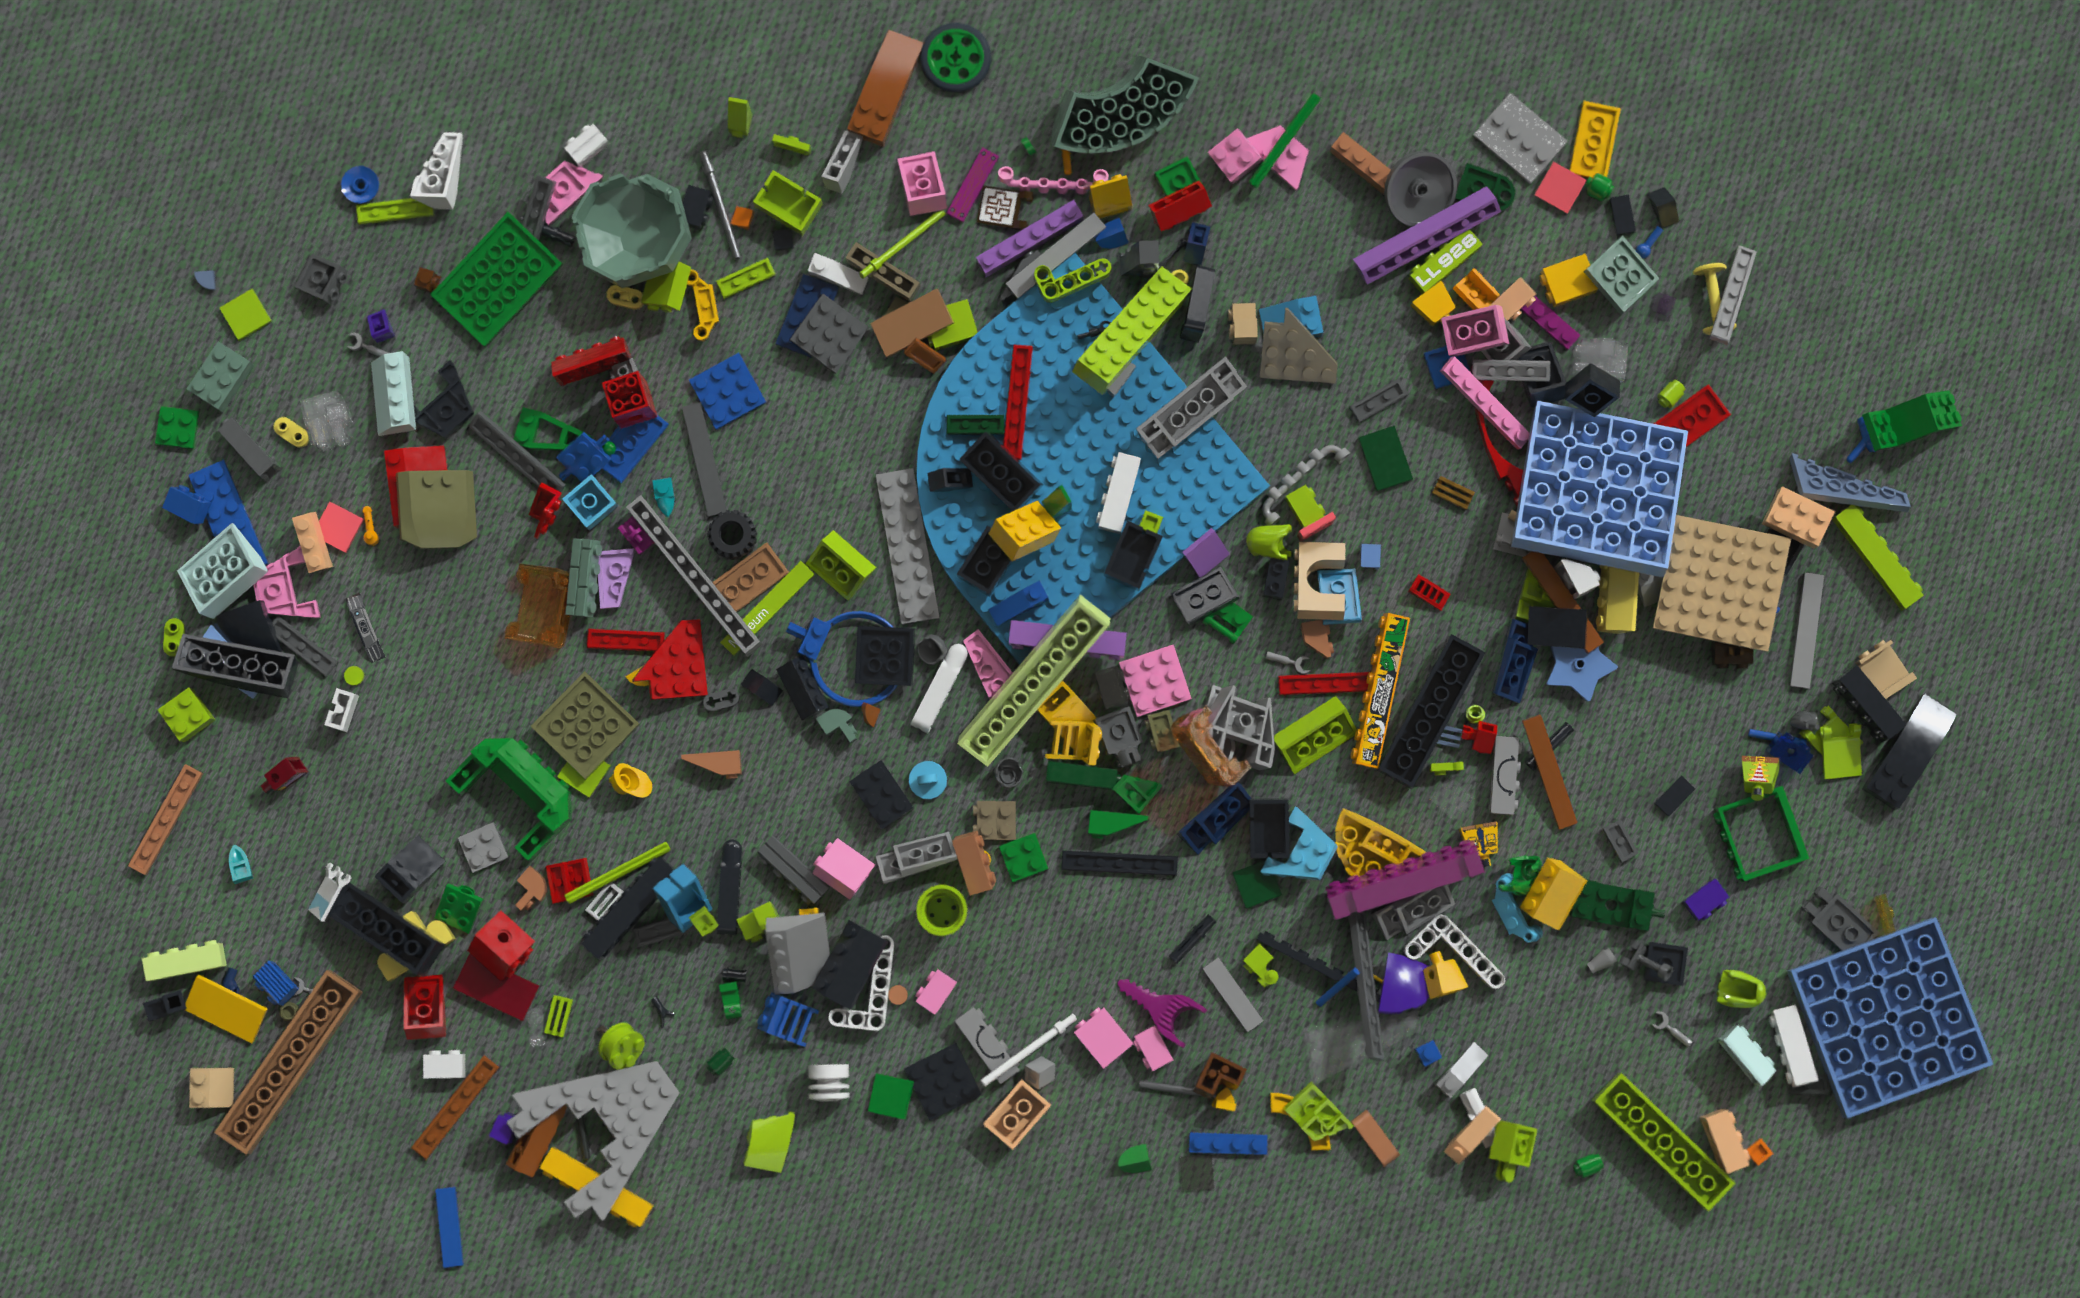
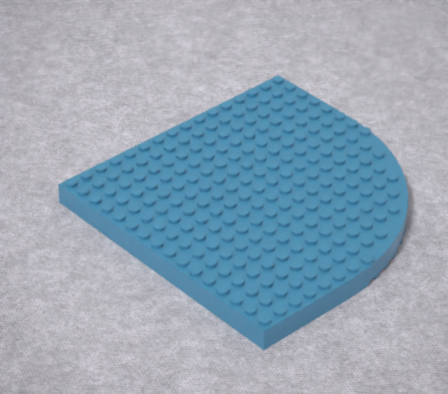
(1072, 443)

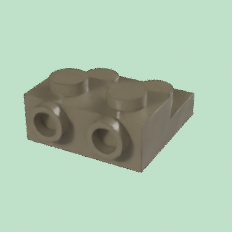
(995, 820)

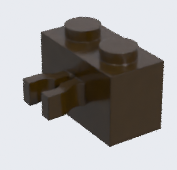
(1728, 654)

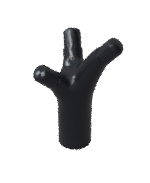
(662, 1011)

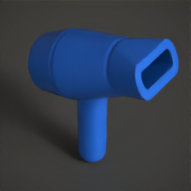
(1865, 442)

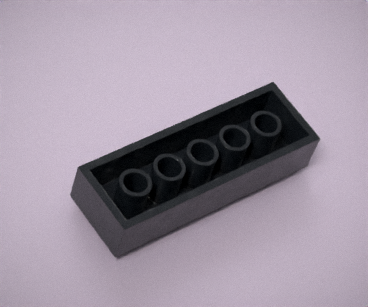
(627, 911)

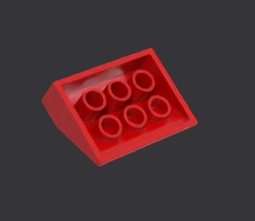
(590, 362)
(411, 459)

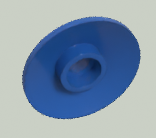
(353, 178)

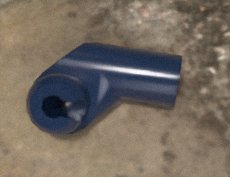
(229, 981)

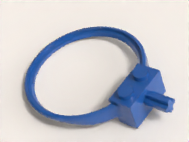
(811, 644)

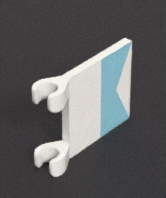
(328, 892)

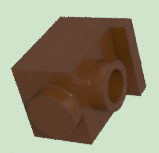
(426, 280)

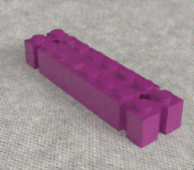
(1404, 879)

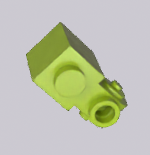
(1256, 962)

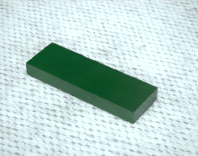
(975, 424)

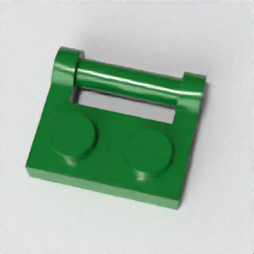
(1234, 616)

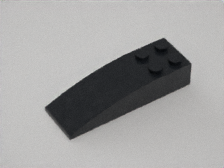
(236, 665)
(1910, 753)
(386, 929)

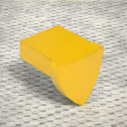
(1224, 1100)

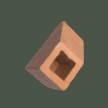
(1316, 637)

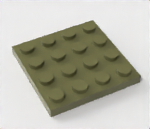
(585, 725)

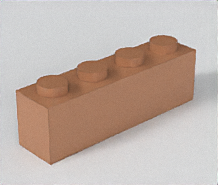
(1360, 161)

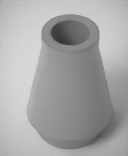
(1602, 960)

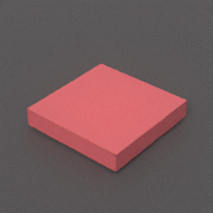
(1560, 187)
(339, 526)
(1316, 527)

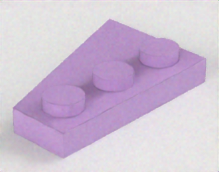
(613, 576)

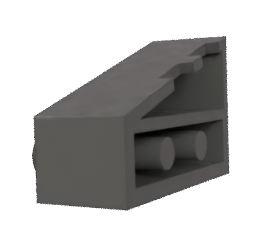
(1140, 260)

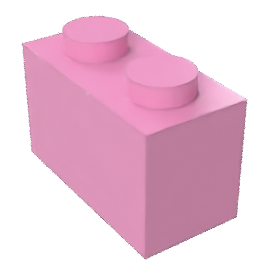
(936, 991)
(1153, 1048)

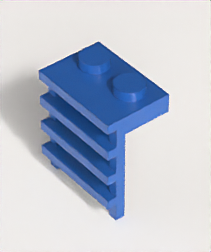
(776, 1014)

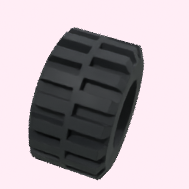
(732, 551)

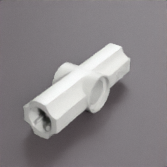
(1474, 1105)

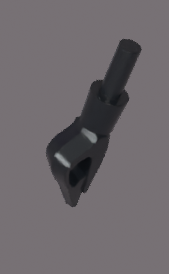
(1094, 332)

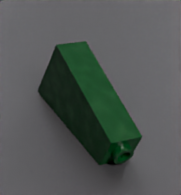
(1081, 775)

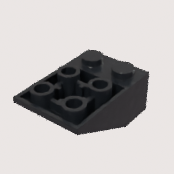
(410, 869)

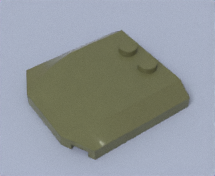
(436, 508)

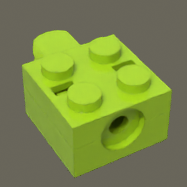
(1512, 1147)

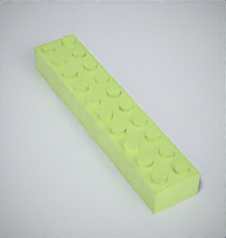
(1034, 680)

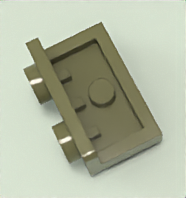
(1160, 727)

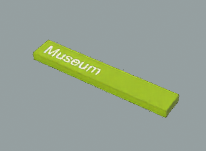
(772, 603)

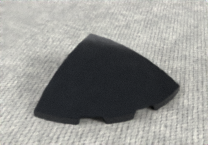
(248, 626)

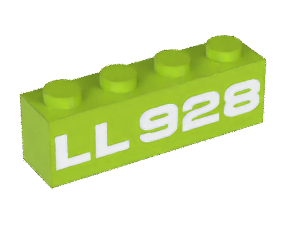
(1445, 261)

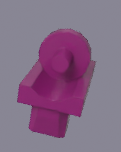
(636, 535)

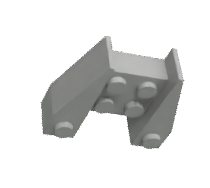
(1246, 724)

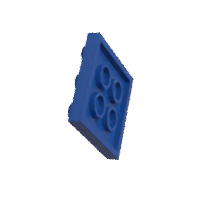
(727, 391)

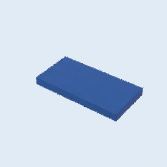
(632, 445)

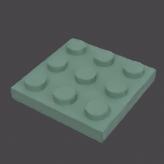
(1621, 275)

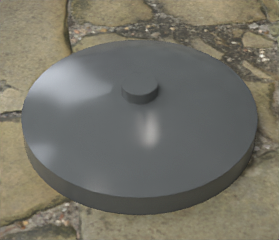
(1419, 187)

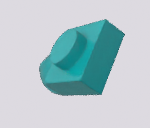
(664, 495)
(239, 865)

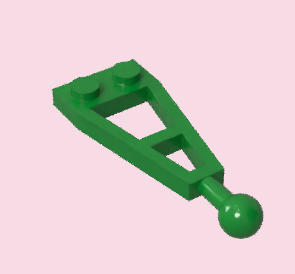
(528, 428)

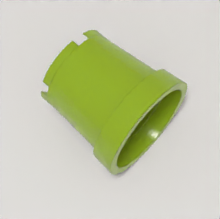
(942, 911)

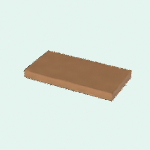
(914, 320)
(751, 577)

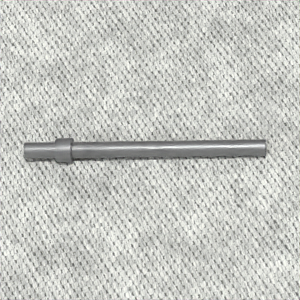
(709, 170)

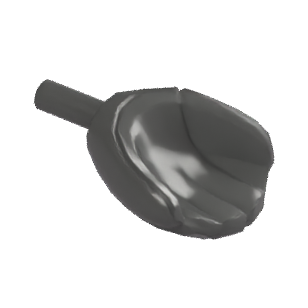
(1805, 720)

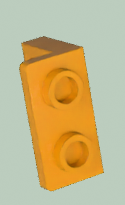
(1476, 290)

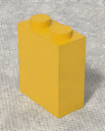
(1567, 280)

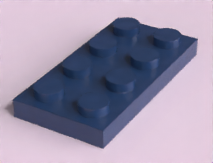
(806, 296)

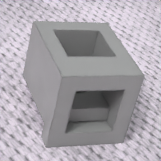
(629, 365)

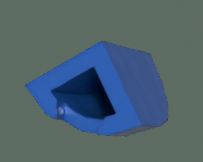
(1113, 235)

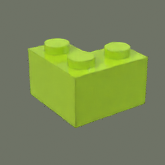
(754, 924)

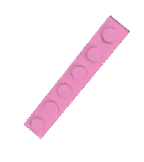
(1485, 402)

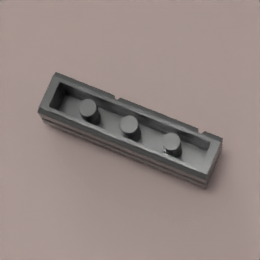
(793, 870)

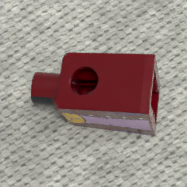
(284, 774)

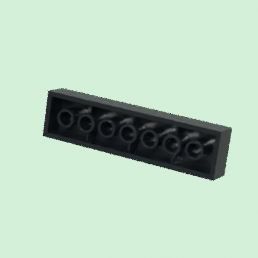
(1431, 711)

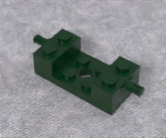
(1632, 910)

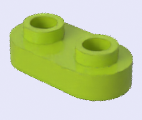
(172, 636)

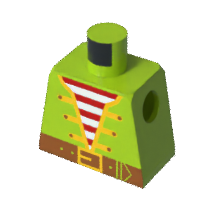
(1759, 775)

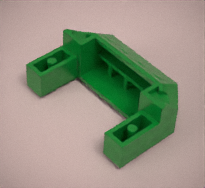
(528, 780)

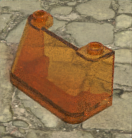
(542, 607)
(1193, 736)

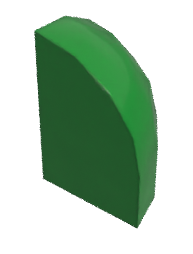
(1135, 1160)

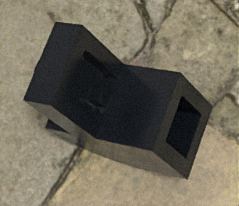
(165, 1006)

